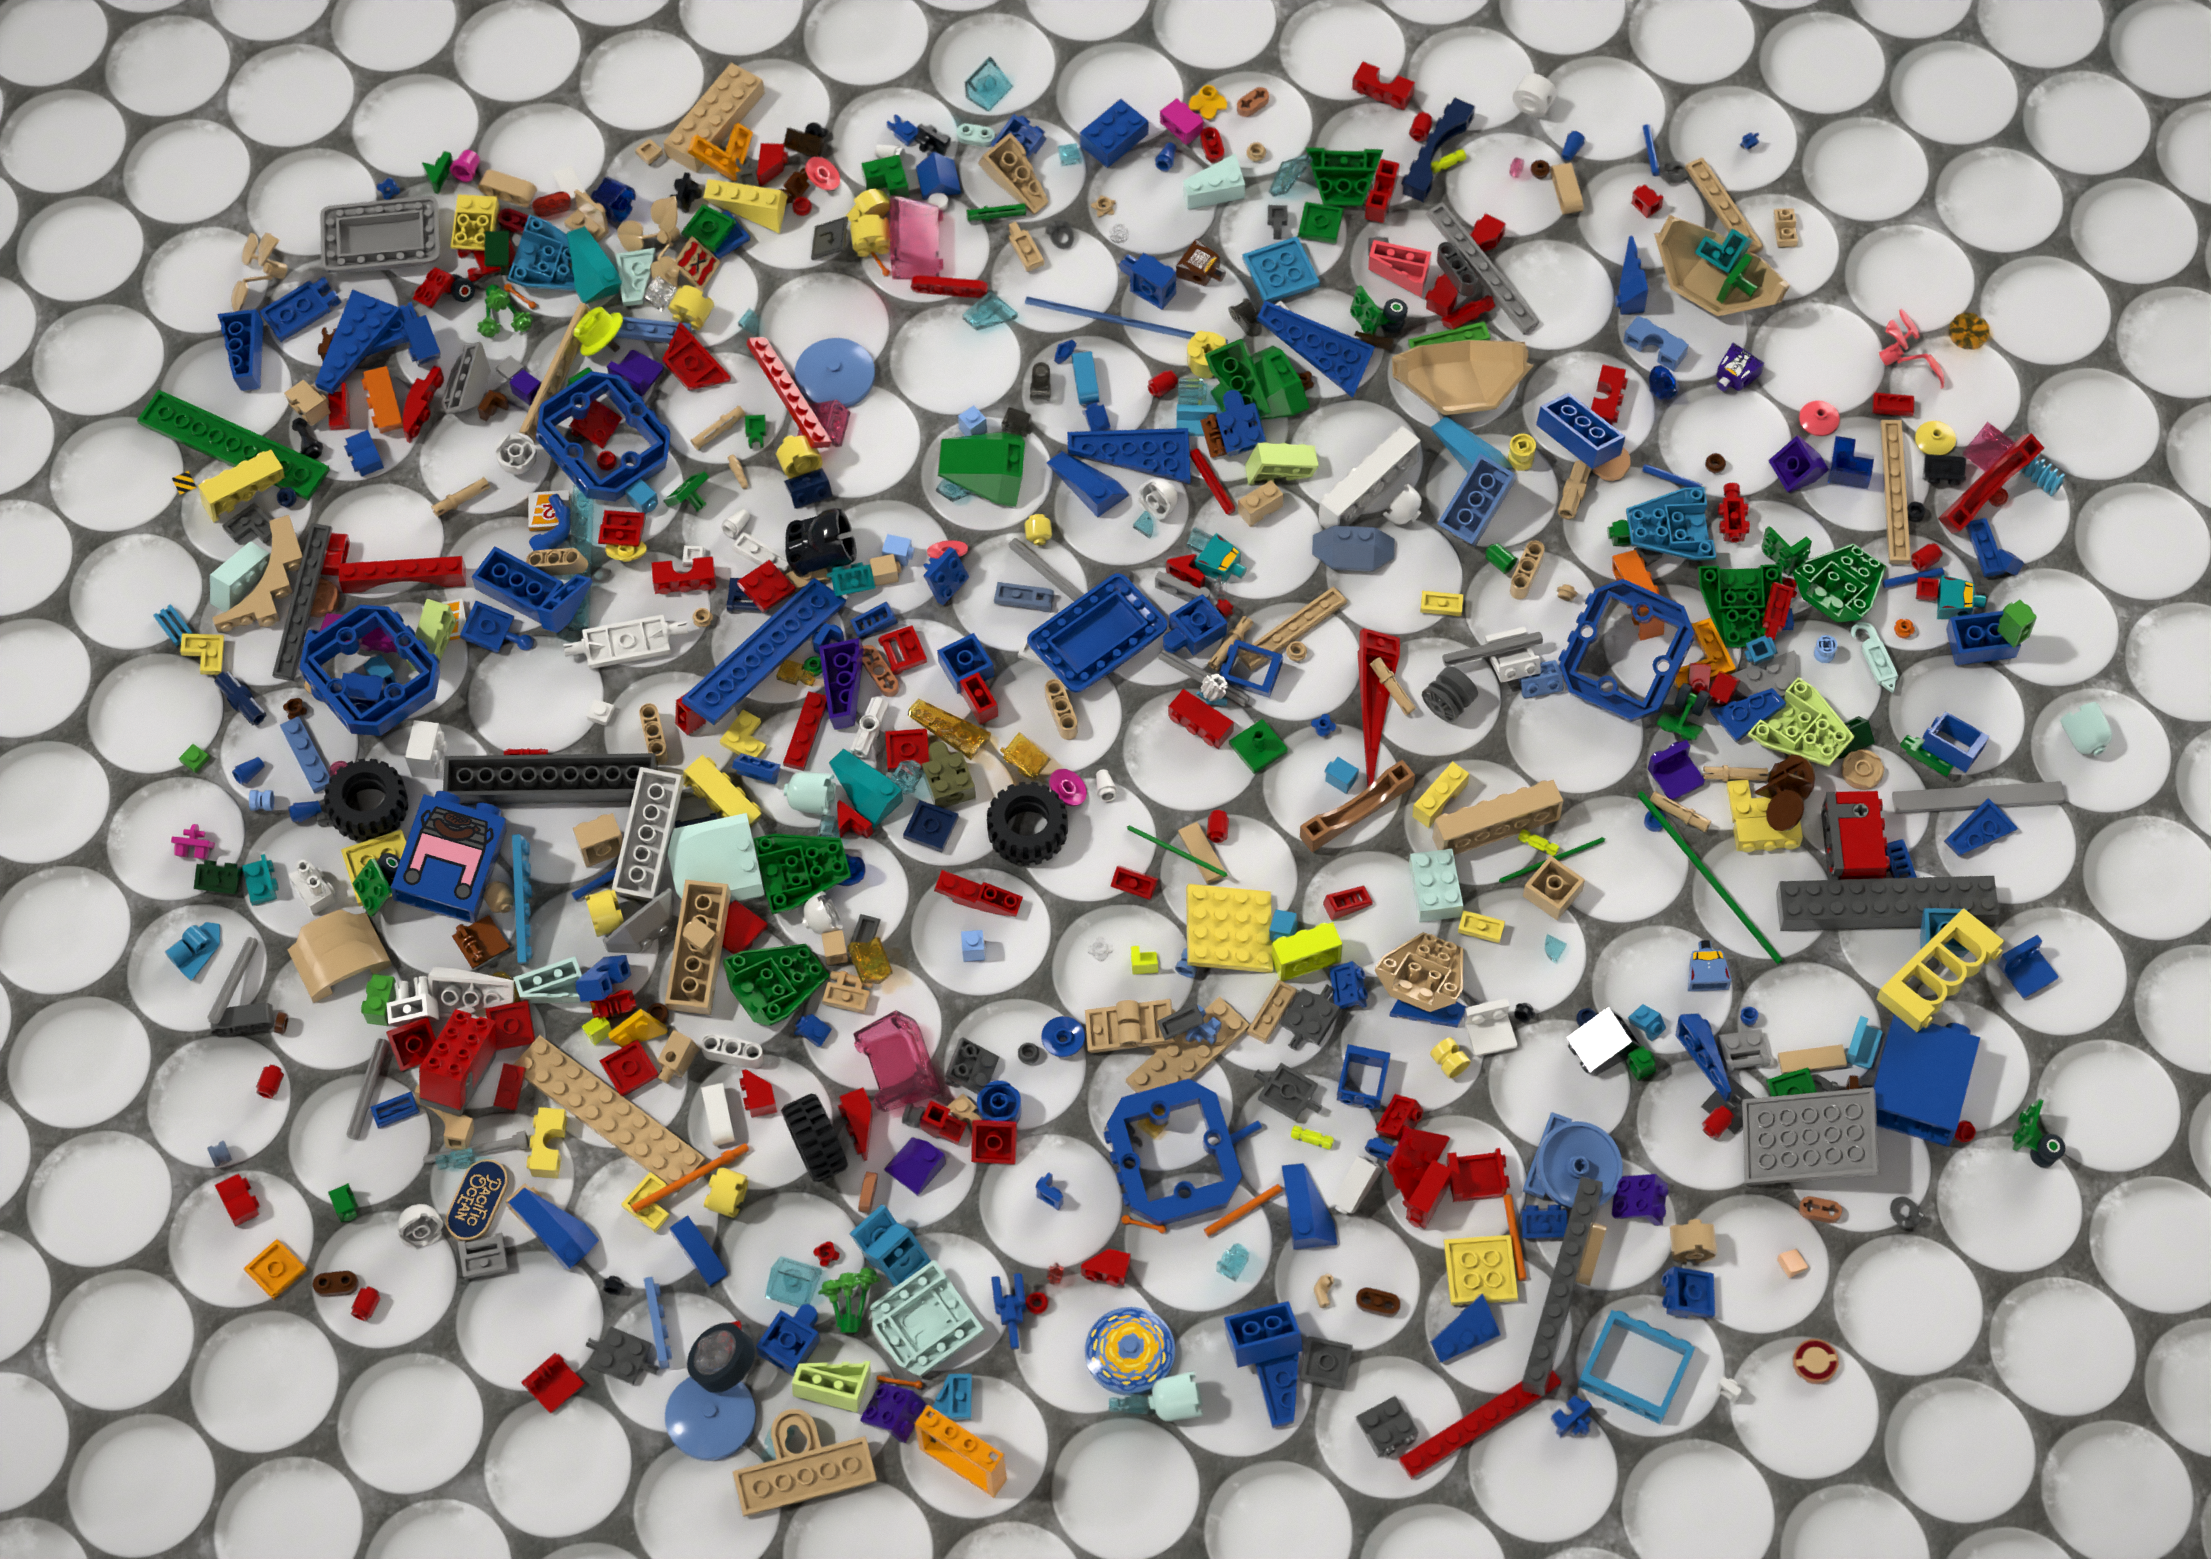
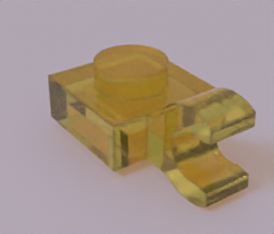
(792, 672)
(1150, 1128)

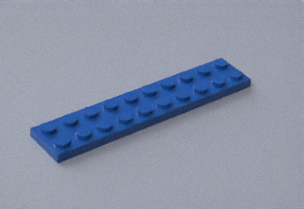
(763, 651)

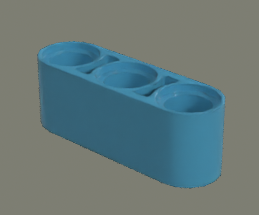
(1085, 377)

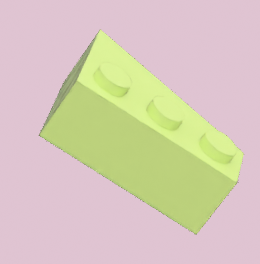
(1280, 461)
(435, 627)
(832, 1385)

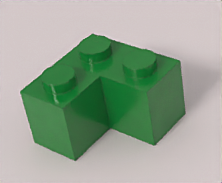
(886, 174)

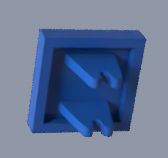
(945, 575)

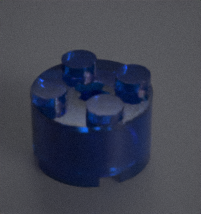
(615, 198)

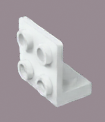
(1489, 1027)

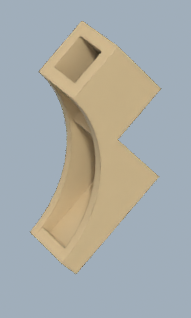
(457, 1129)

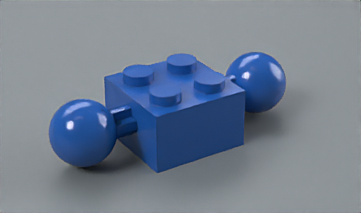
(362, 689)

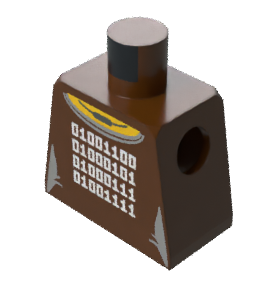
(1199, 265)

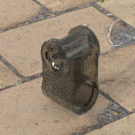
(1245, 315)
(1040, 386)

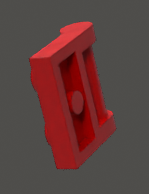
(909, 647)

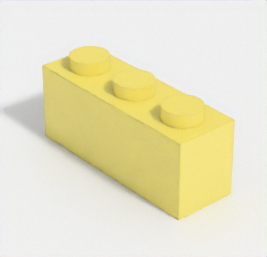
(1756, 834)

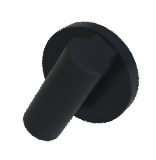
(816, 129)

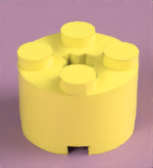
(870, 235)
(690, 307)
(1199, 345)
(798, 457)
(603, 912)
(727, 1192)

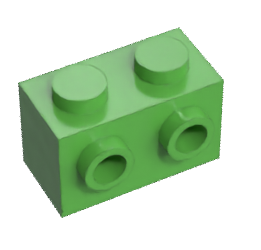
(2016, 623)
(380, 992)

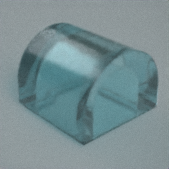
(1198, 540)
(828, 827)

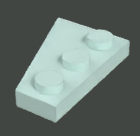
(634, 271)

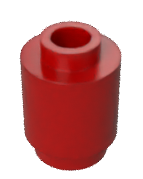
(1421, 126)
(1162, 383)
(1926, 557)
(1217, 826)
(269, 1081)
(1717, 1122)
(365, 1303)

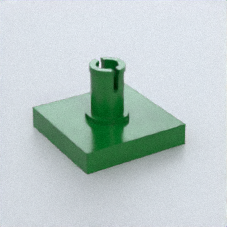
(1737, 279)
(687, 491)
(1258, 746)

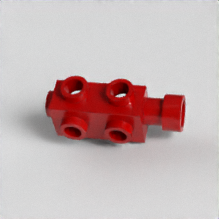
(1734, 525)

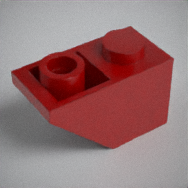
(759, 1093)
(1107, 1266)

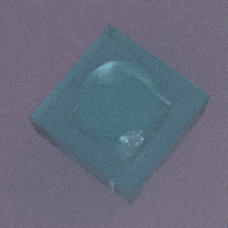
(1069, 154)

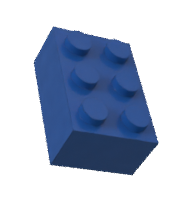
(1114, 133)
(1977, 640)
(1263, 1334)

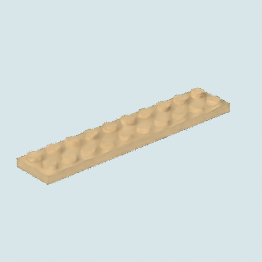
(608, 1113)

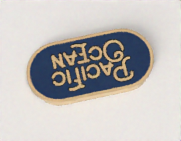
(477, 1200)

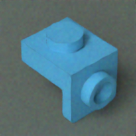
(1648, 1021)

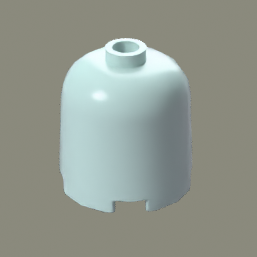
(2088, 729)
(811, 792)
(1176, 1397)

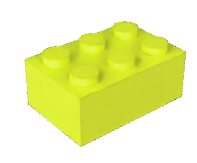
(1306, 951)

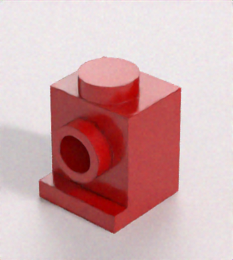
(1646, 200)

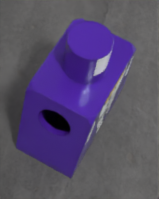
(1738, 369)

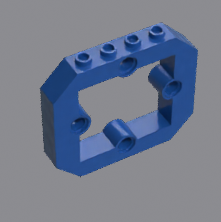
(583, 393)
(1659, 608)
(390, 710)
(1171, 1098)

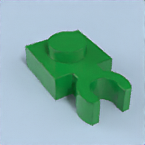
(755, 428)

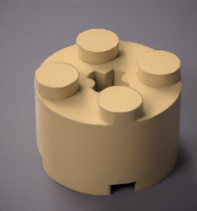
(1693, 1241)

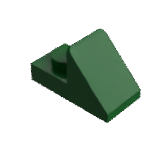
(439, 172)

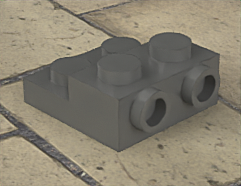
(1387, 1427)

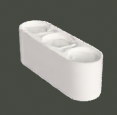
(739, 1058)
(718, 1114)

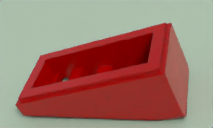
(1335, 908)

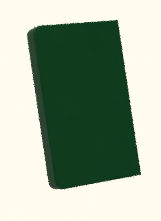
(497, 250)
(1862, 735)

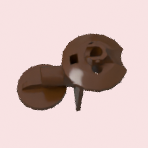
(1788, 787)

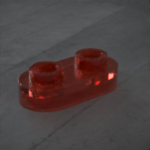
(550, 204)

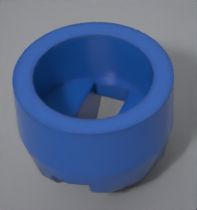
(1749, 1016)

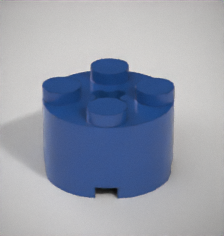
(999, 1094)

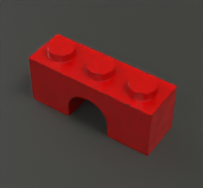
(1395, 93)
(1383, 190)
(1611, 383)
(701, 576)

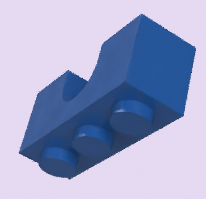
(597, 980)

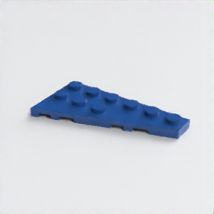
(358, 331)
(1328, 350)
(1144, 450)

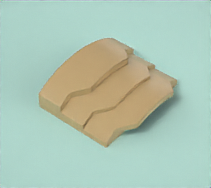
(335, 950)

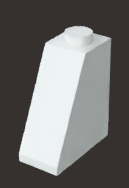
(1356, 1184)

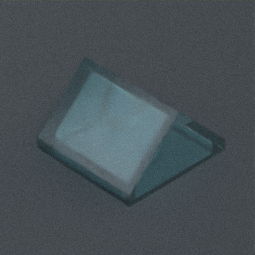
(987, 85)
(792, 1282)

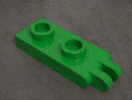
(1914, 748)

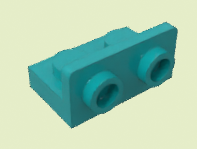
(852, 580)
(259, 881)

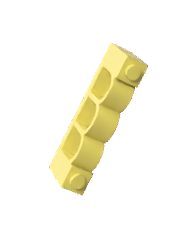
(1908, 1004)

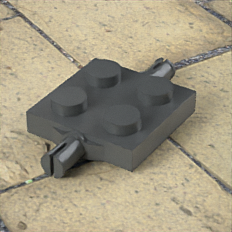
(1310, 1017)
(1287, 1091)
(622, 1356)

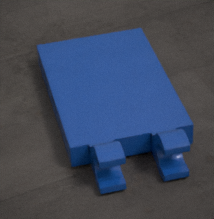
(299, 308)

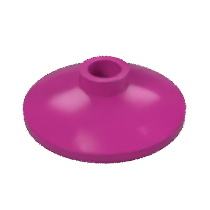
(1068, 786)

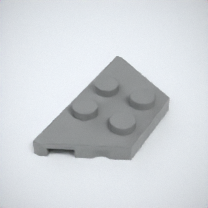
(1773, 673)

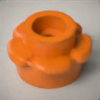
(1900, 631)

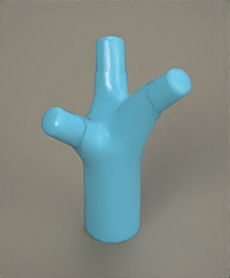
(1222, 702)

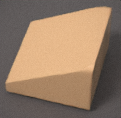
(1792, 1262)

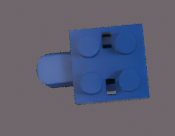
(1150, 279)
(419, 336)
(1240, 424)
(1194, 626)
(790, 1339)

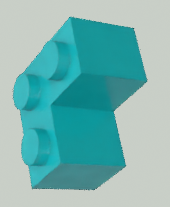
(1725, 255)

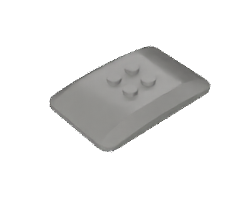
(380, 235)

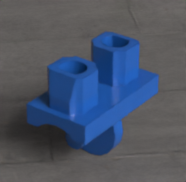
(1564, 1423)

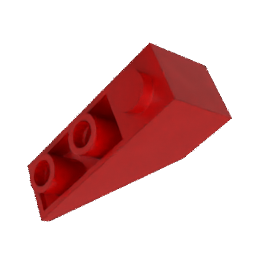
(859, 1114)

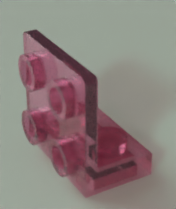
(833, 418)
(1987, 447)

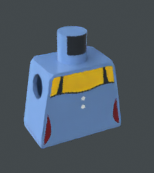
(1708, 969)

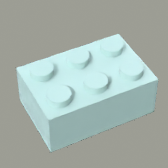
(1435, 885)

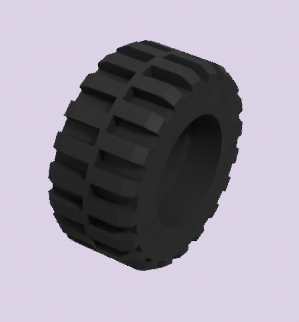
(359, 777)
(1027, 847)
(814, 1137)

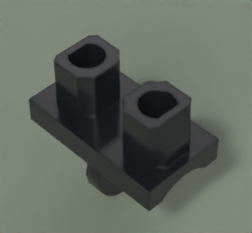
(931, 141)
(687, 192)

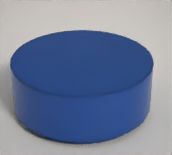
(1651, 823)

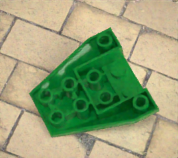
(1279, 382)
(985, 465)
(1841, 582)
(1738, 600)
(799, 868)
(774, 980)

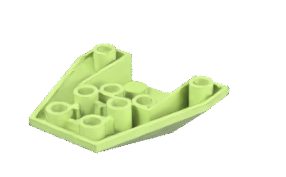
(1804, 727)

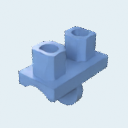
(1206, 1031)

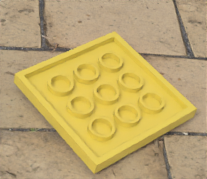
(1228, 928)

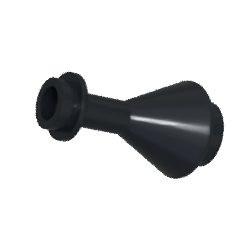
(309, 445)

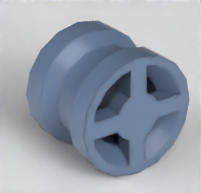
(219, 1153)

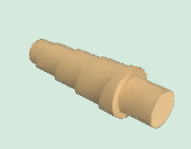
(736, 468)

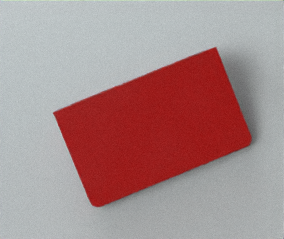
(340, 409)

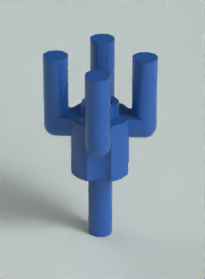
(1010, 1306)

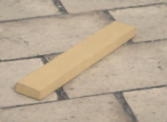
(1721, 201)
(1295, 626)

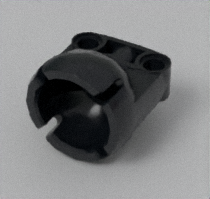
(816, 543)

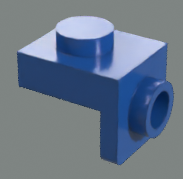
(1096, 417)
(825, 635)
(812, 1029)

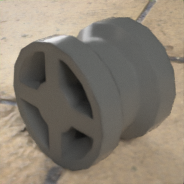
(913, 1115)

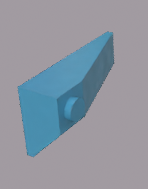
(1466, 445)

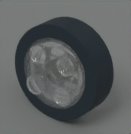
(720, 1357)

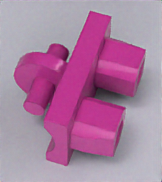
(182, 844)

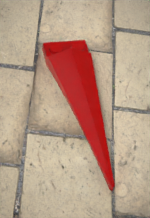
(1373, 693)

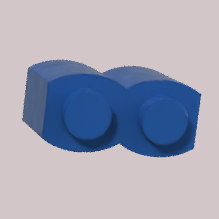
(364, 453)

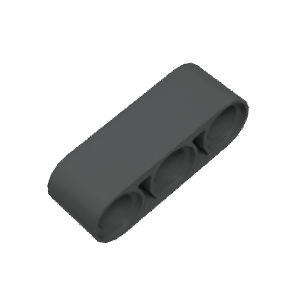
(1456, 269)
(244, 1019)

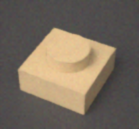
(649, 151)

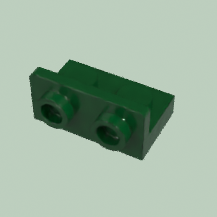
(217, 878)

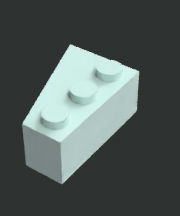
(1215, 184)
(237, 576)
(550, 983)

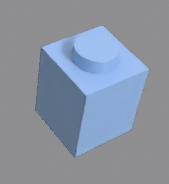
(972, 422)
(900, 547)
(972, 945)

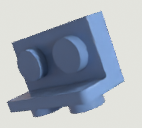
(1548, 681)

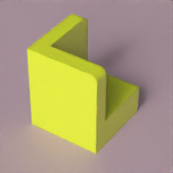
(1143, 962)
(597, 1029)

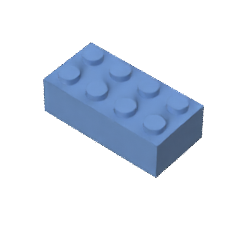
(1477, 500)

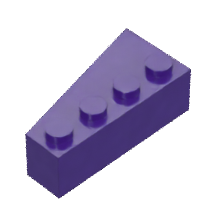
(842, 676)

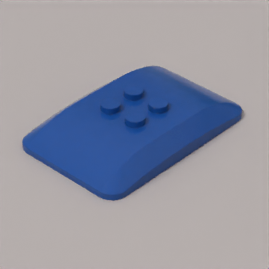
(1097, 633)

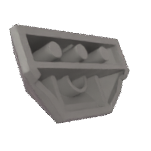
(467, 380)
(643, 927)

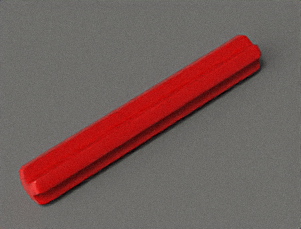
(1212, 481)

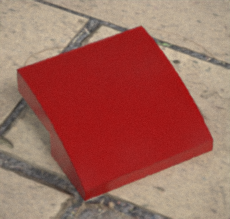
(621, 528)
(741, 928)

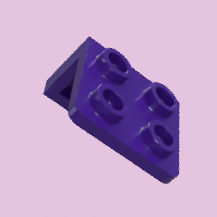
(637, 370)
(1675, 770)
(1640, 1197)
(893, 1410)

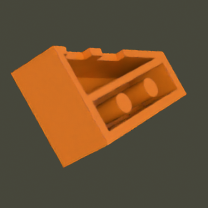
(382, 399)

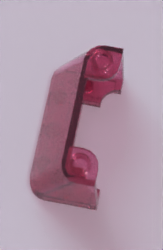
(914, 238)
(898, 1061)

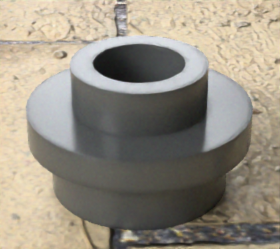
(1028, 1047)

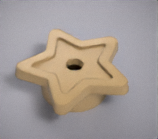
(1103, 201)

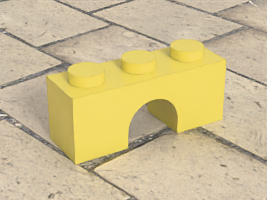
(1432, 802)
(548, 1125)

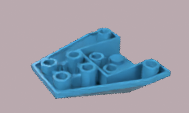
(542, 257)
(1673, 525)

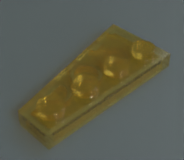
(950, 728)

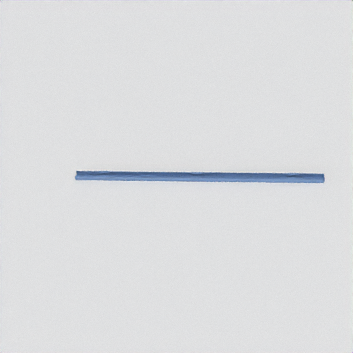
(1110, 318)

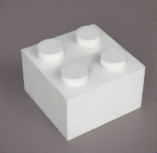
(425, 750)

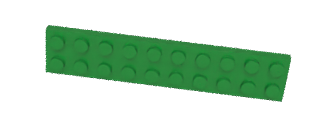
(228, 441)

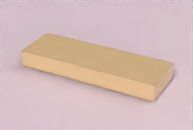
(1200, 848)
(1272, 1011)
(1815, 1059)

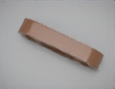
(879, 679)

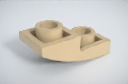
(1785, 227)

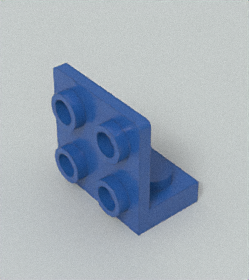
(2027, 967)

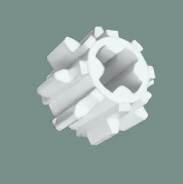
(1214, 687)

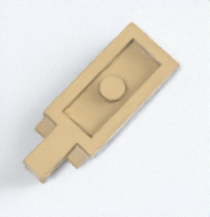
(1025, 248)

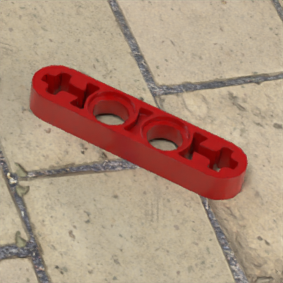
(949, 286)

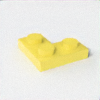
(207, 646)
(739, 736)
(1741, 802)
(653, 1215)

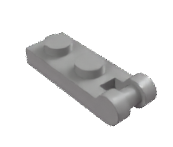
(1178, 588)

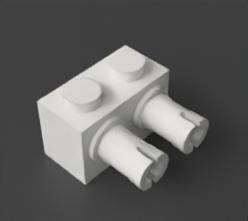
(311, 887)
(411, 1009)

